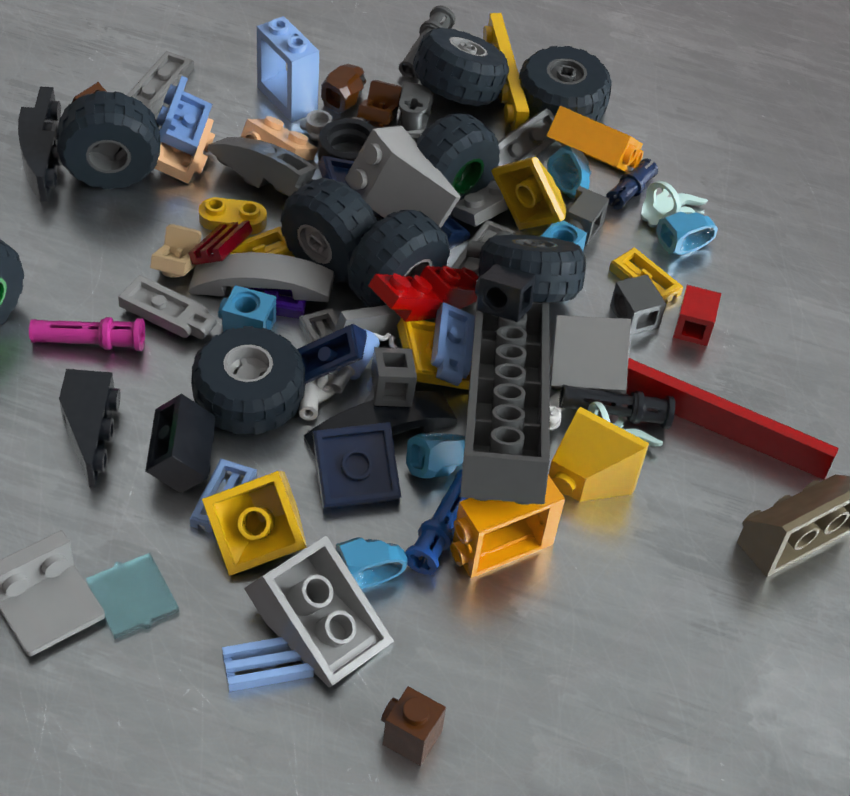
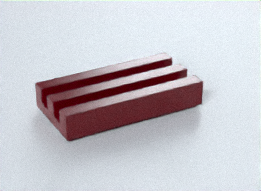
(220, 242)

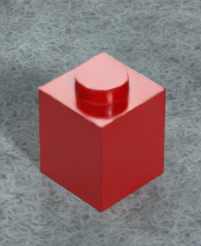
(697, 315)

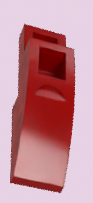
(422, 295)

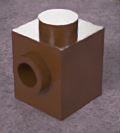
(412, 725)

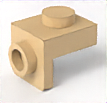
(173, 255)

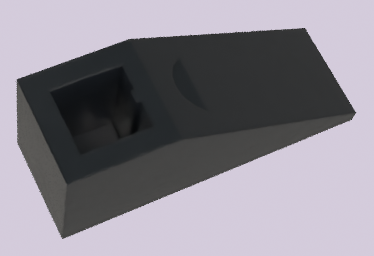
(86, 412)

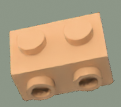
(272, 131)
(183, 165)

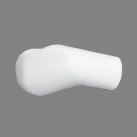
(314, 394)

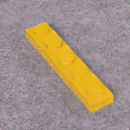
(512, 94)

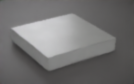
(591, 353)

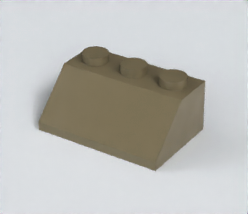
(797, 524)

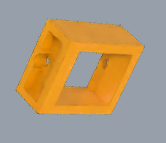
(596, 139)
(503, 531)

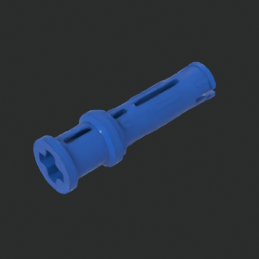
(436, 533)

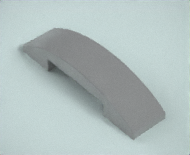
(264, 270)

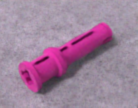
(104, 333)

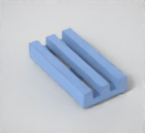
(198, 516)
(262, 655)

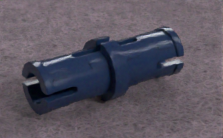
(632, 183)

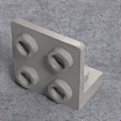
(45, 594)

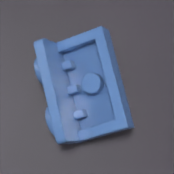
(183, 118)

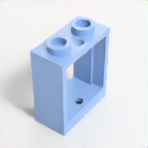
(293, 89)

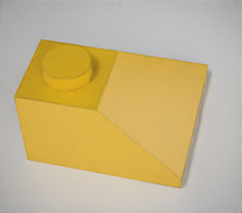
(530, 193)
(597, 459)
(255, 522)

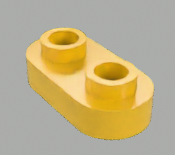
(223, 210)

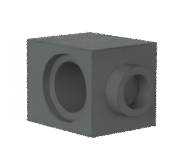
(638, 301)

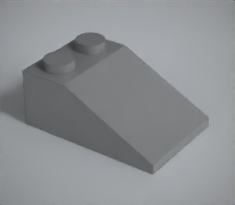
(397, 177)
(320, 611)

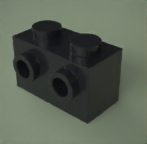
(181, 443)

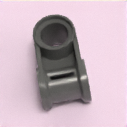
(415, 106)

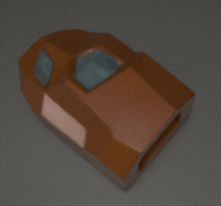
(343, 87)

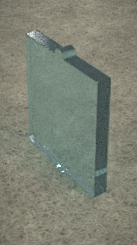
(132, 595)

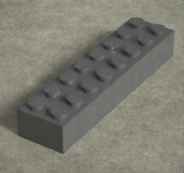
(508, 409)

